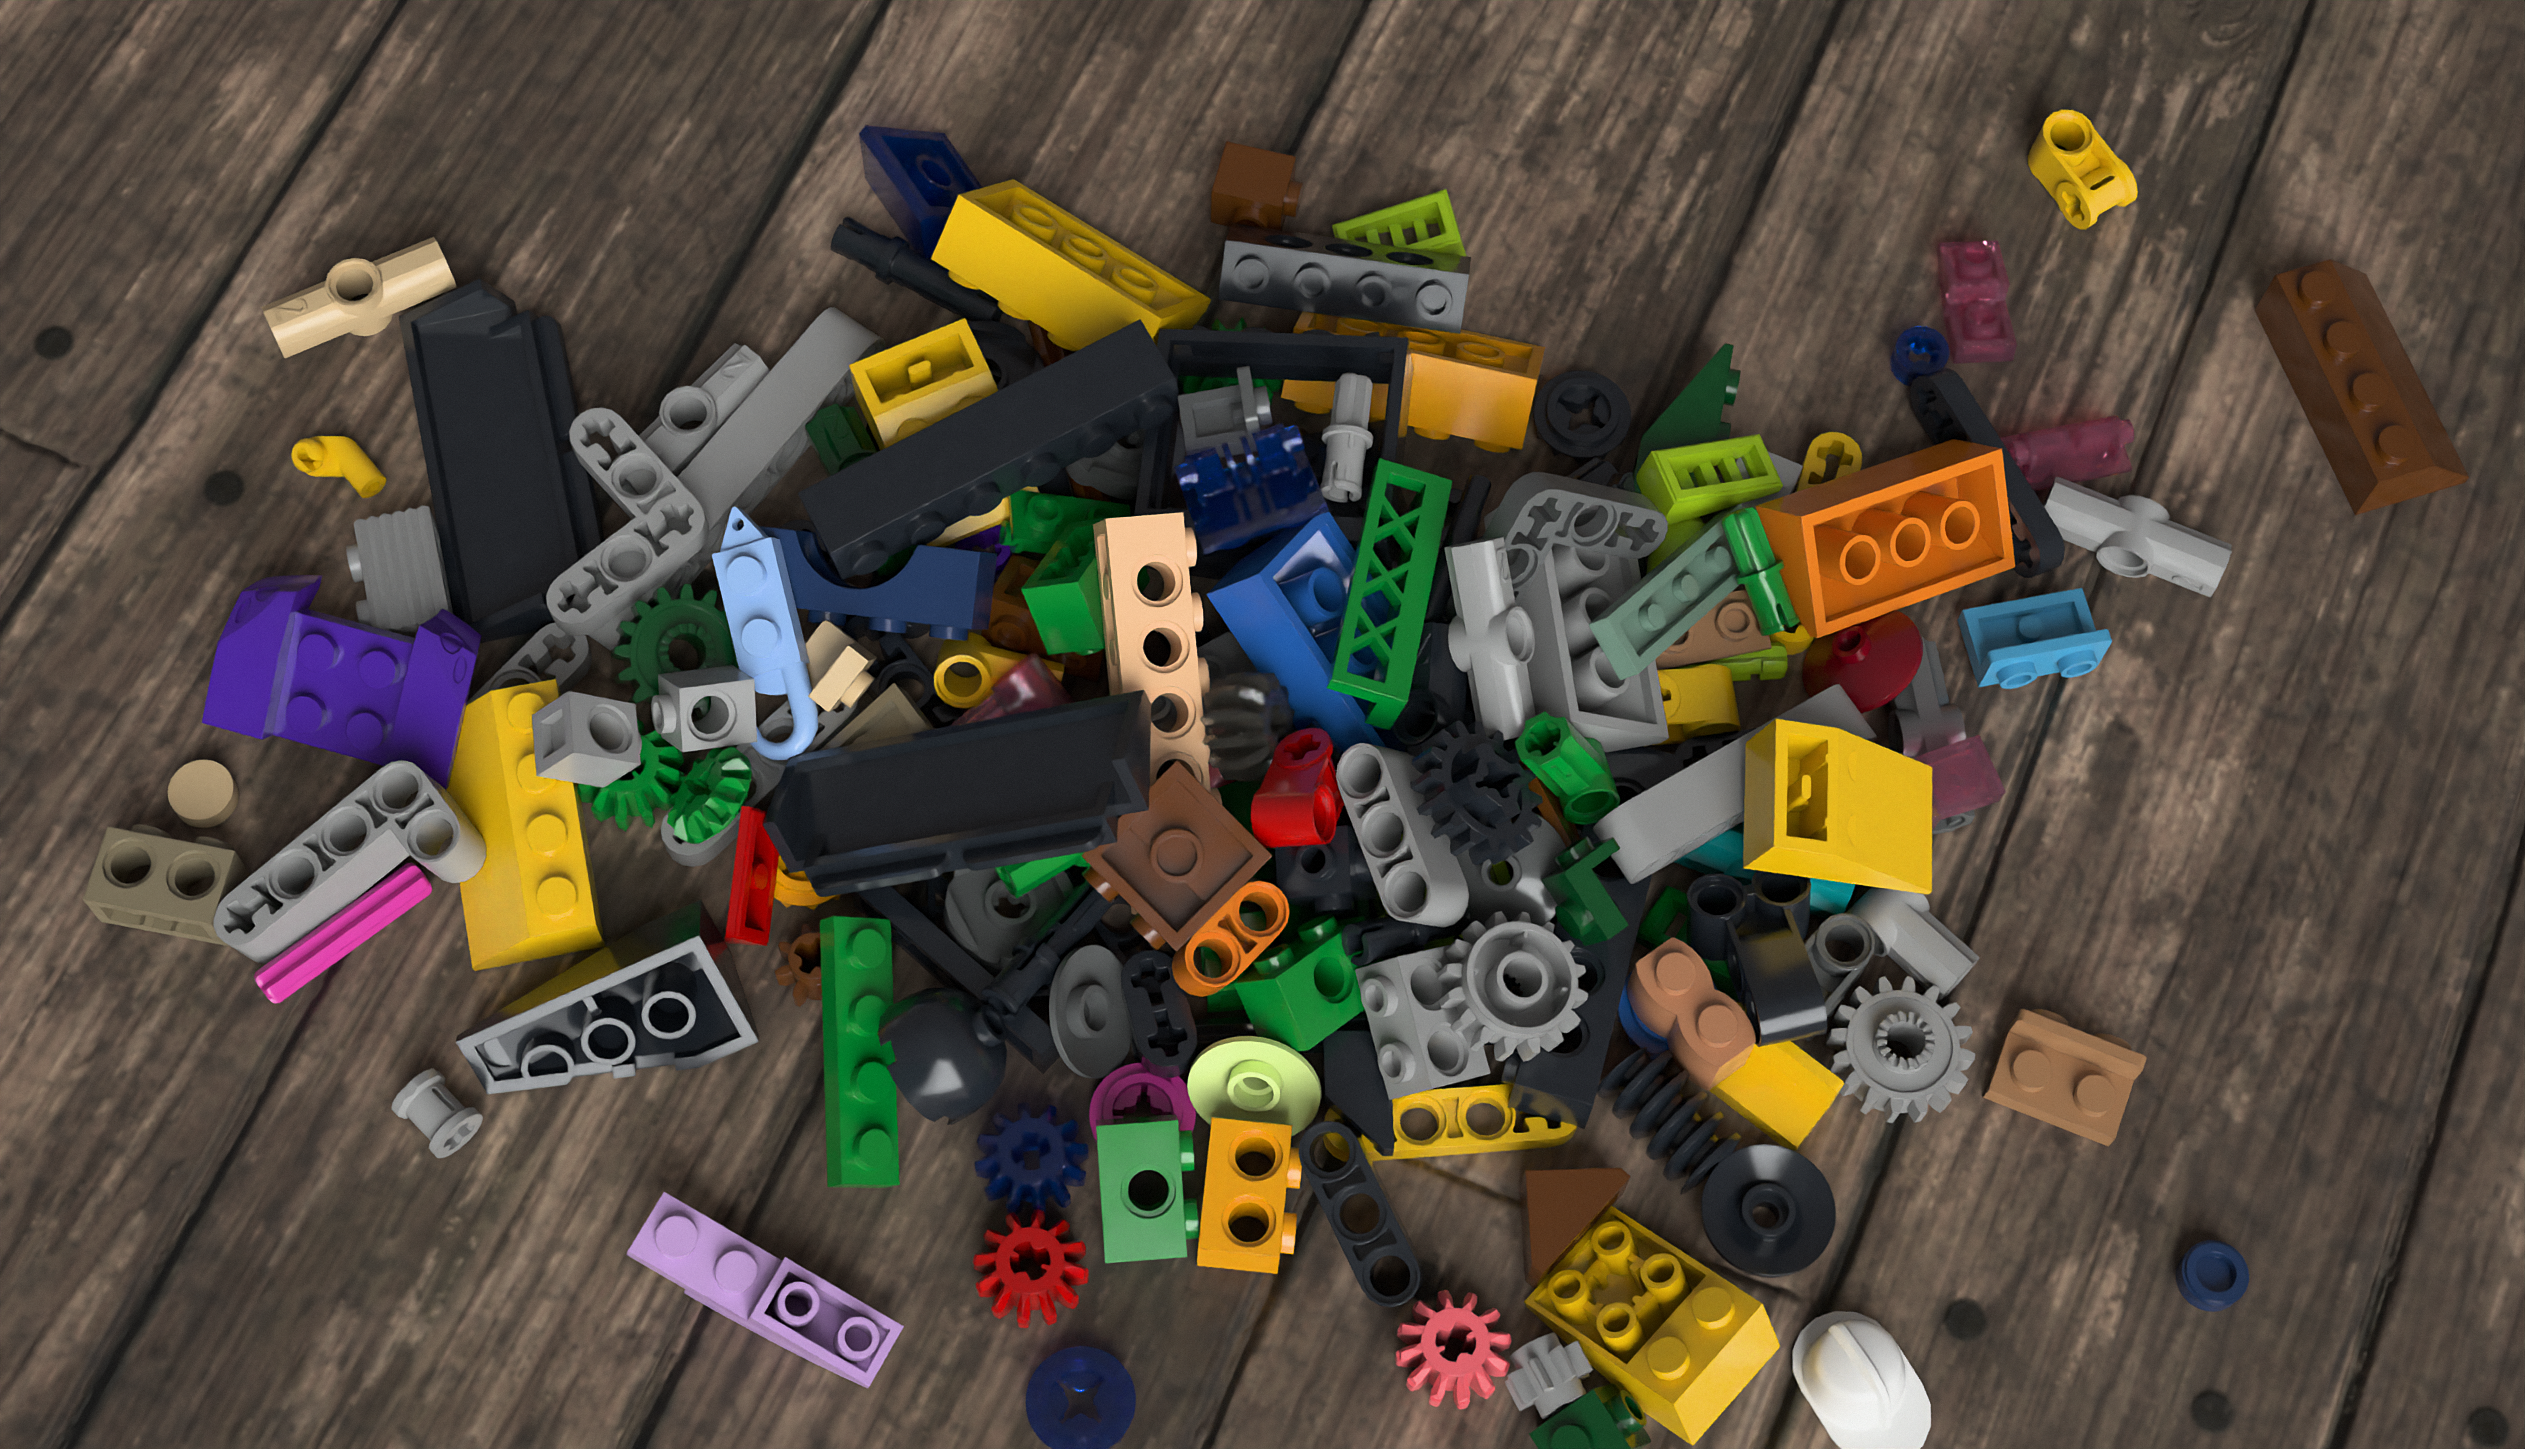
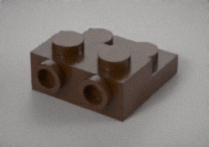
(1175, 860)

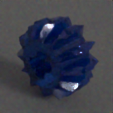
(1006, 1163)

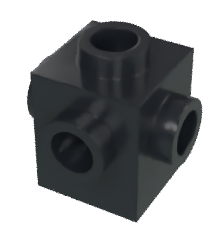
(1326, 874)

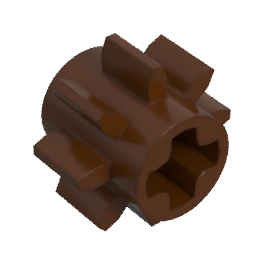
(801, 952)

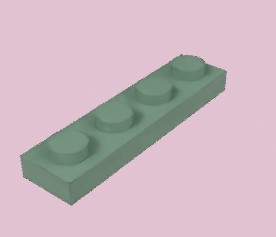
(1668, 600)

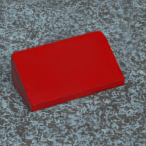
(752, 882)

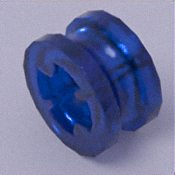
(1918, 340)

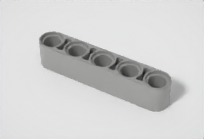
(1707, 795)

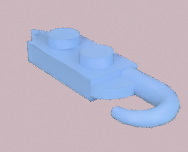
(766, 627)

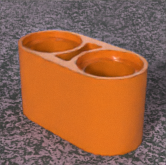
(1231, 939)

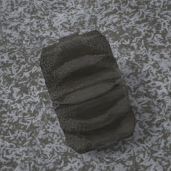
(1245, 723)

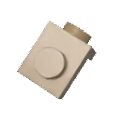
(837, 667)

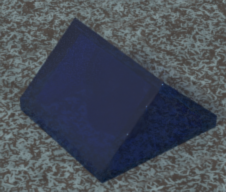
(915, 180)

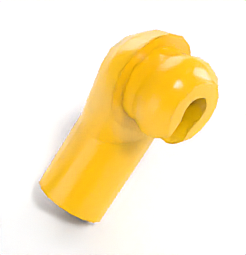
(338, 458)

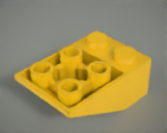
(921, 385)
(1836, 808)
(1656, 1323)

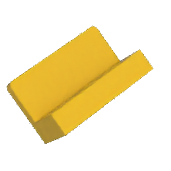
(1780, 1092)

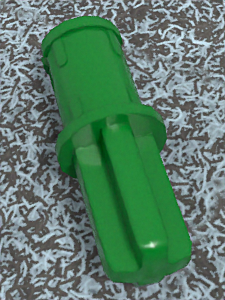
(1759, 571)

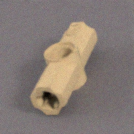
(327, 308)

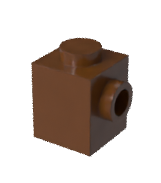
(1255, 188)

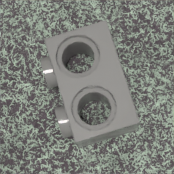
(1411, 1028)

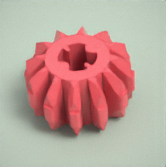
(1469, 1369)

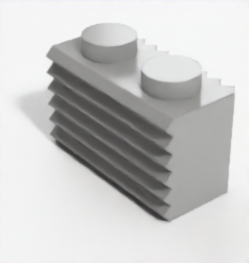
(400, 569)

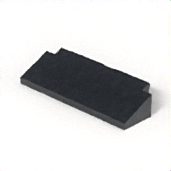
(499, 455)
(964, 795)

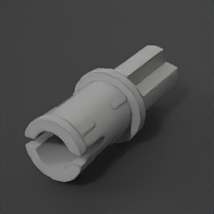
(1347, 438)

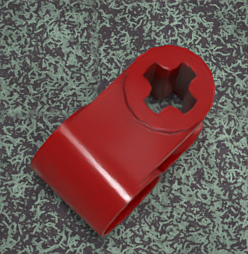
(1299, 793)

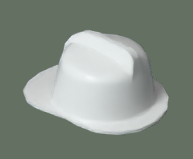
(1860, 1383)

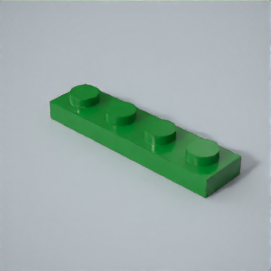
(856, 1075)

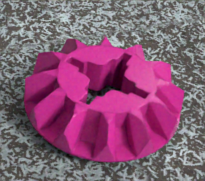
(1123, 1088)

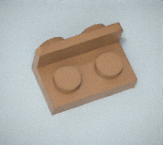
(2064, 1075)

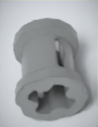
(437, 1113)

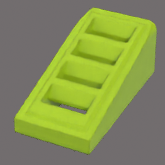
(1409, 214)
(1670, 488)

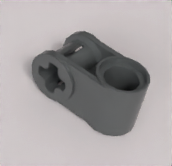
(1833, 975)

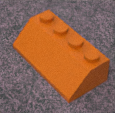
(1891, 534)

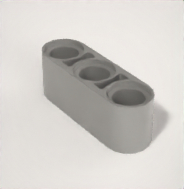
(1397, 866)

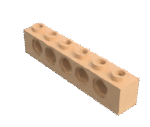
(1121, 551)

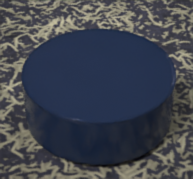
(2212, 1275)

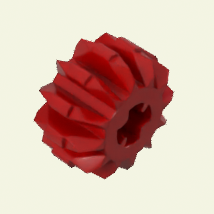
(1043, 1248)

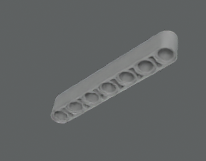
(754, 448)

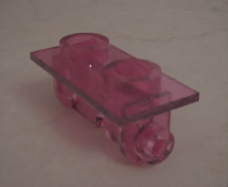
(2073, 451)

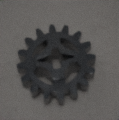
(1476, 792)

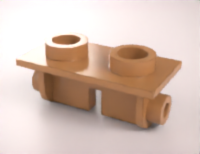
(1722, 633)

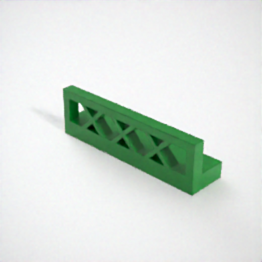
(1404, 587)

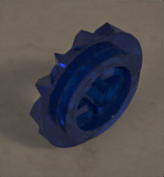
(1080, 1369)

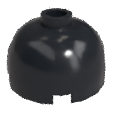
(945, 1051)

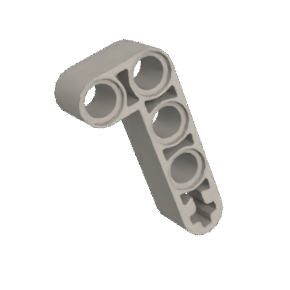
(252, 912)

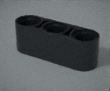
(1333, 1193)

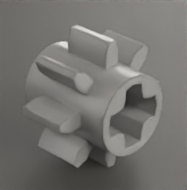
(1548, 1375)

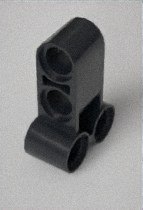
(1761, 940)

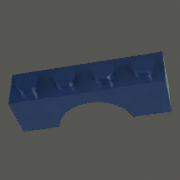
(935, 588)

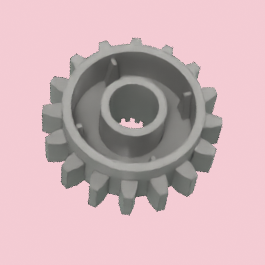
(1486, 1005)
(1918, 1023)

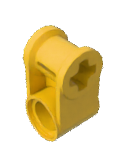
(2084, 174)
(1698, 702)

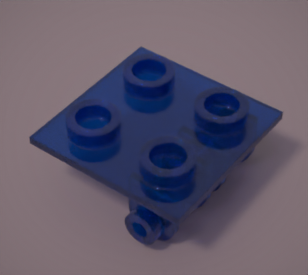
(1252, 495)

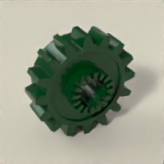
(671, 620)

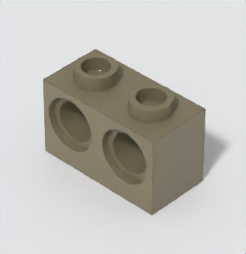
(161, 898)

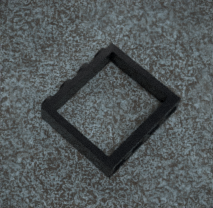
(1278, 356)

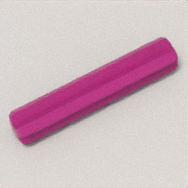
(343, 933)

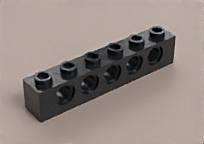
(1566, 1084)

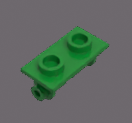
(1042, 517)

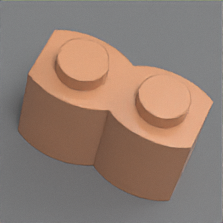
(1679, 1002)

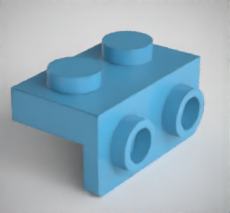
(2032, 638)

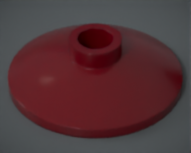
(1867, 660)

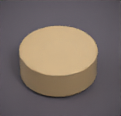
(203, 793)

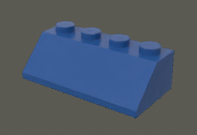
(1287, 616)

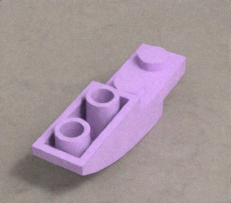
(764, 1292)

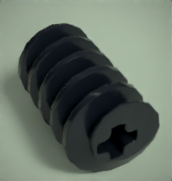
(1668, 1115)

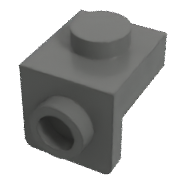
(1224, 415)

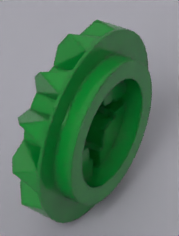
(710, 795)

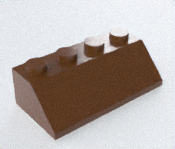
(2357, 386)

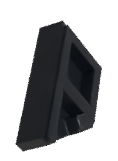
(1357, 1088)

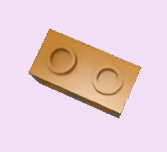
(1234, 1195)

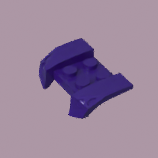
(341, 680)

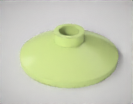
(1254, 1082)

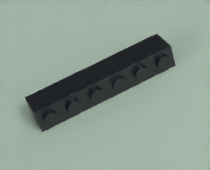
(991, 450)

